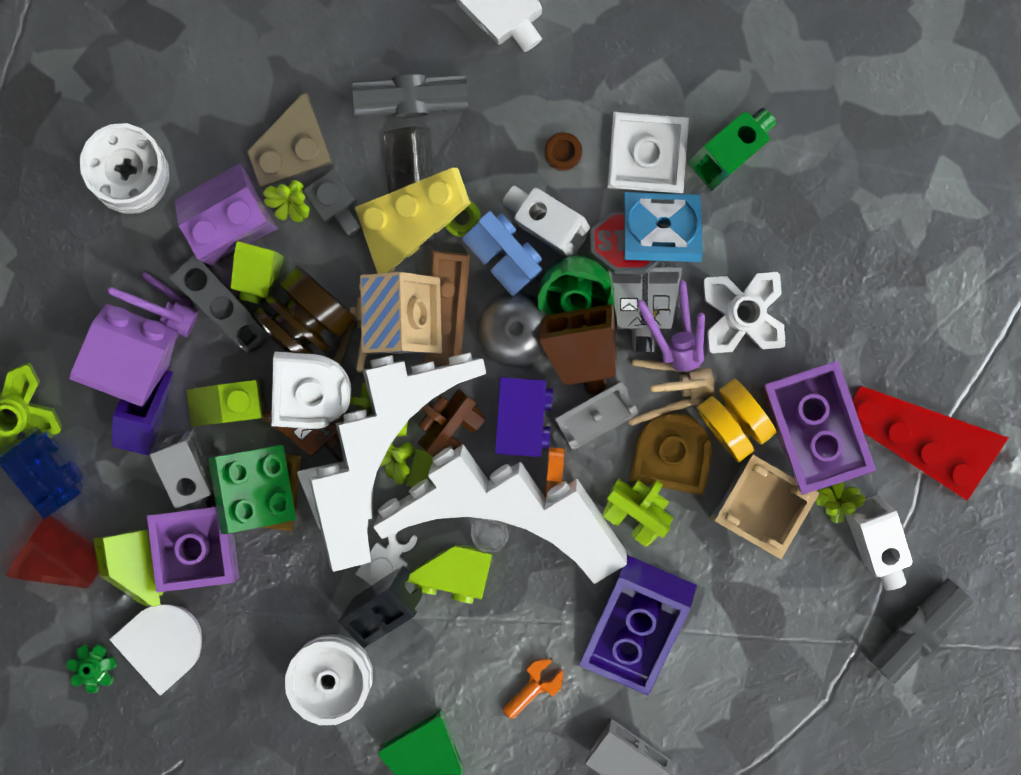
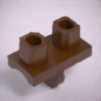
(445, 418)

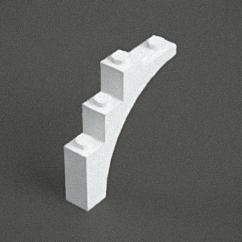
(394, 397)
(511, 496)

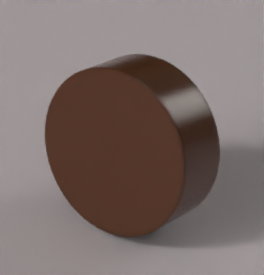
(563, 151)

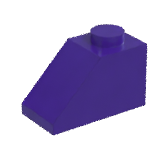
(137, 426)

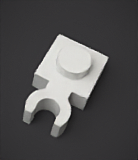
(385, 559)

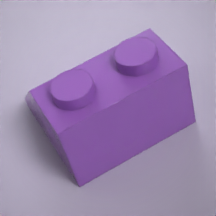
(124, 354)
(191, 550)

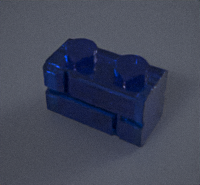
(41, 471)

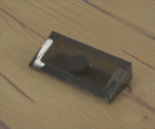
(407, 156)

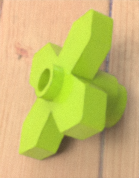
(16, 396)

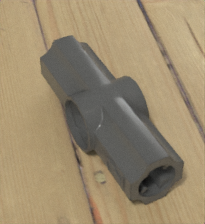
(410, 96)
(921, 630)

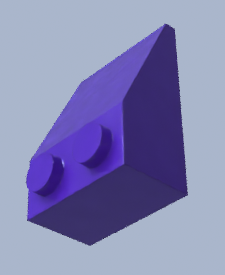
(638, 625)

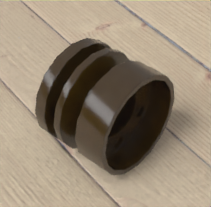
(304, 315)

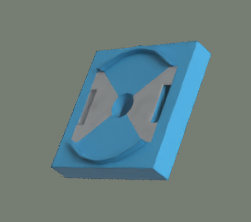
(648, 242)

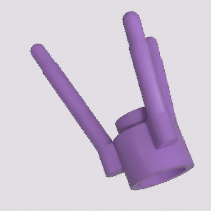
(176, 316)
(684, 349)

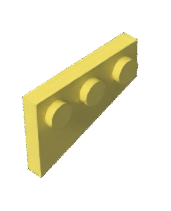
(409, 216)

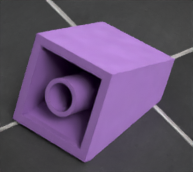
(221, 214)

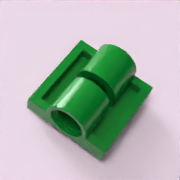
(252, 489)

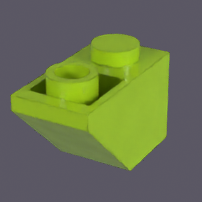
(128, 565)
(455, 570)

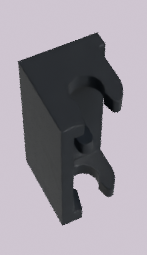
(381, 608)

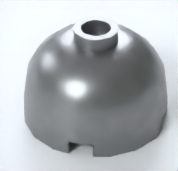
(512, 330)

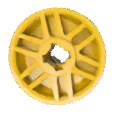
(736, 420)

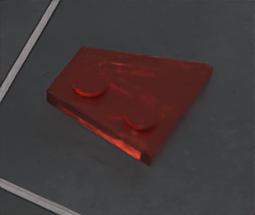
(56, 557)

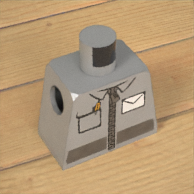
(658, 291)
(181, 458)

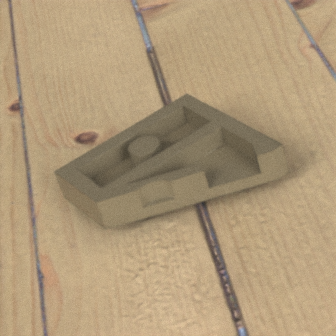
(290, 146)

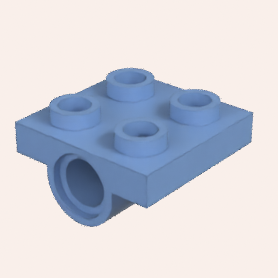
(495, 236)

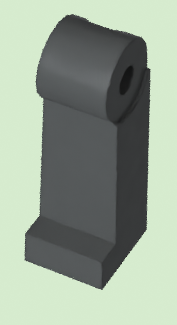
(219, 303)

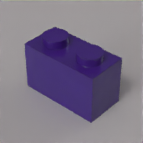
(522, 417)

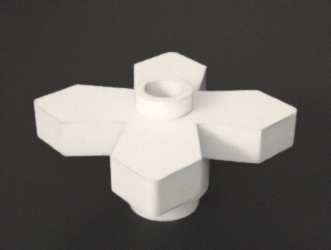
(757, 297)

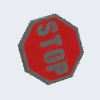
(608, 246)

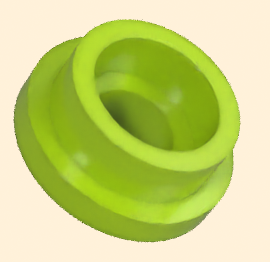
(462, 230)

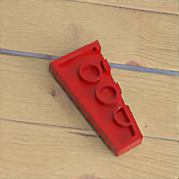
(933, 443)

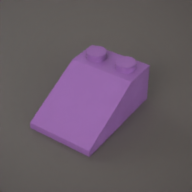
(818, 427)

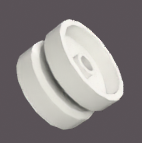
(345, 696)

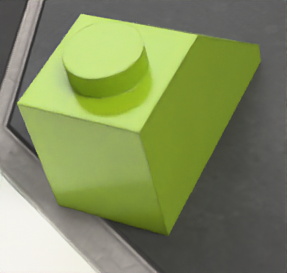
(255, 272)
(226, 403)

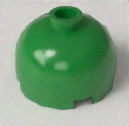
(575, 285)

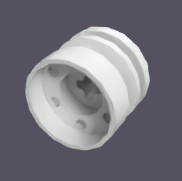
(113, 151)

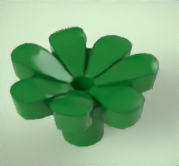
(98, 668)

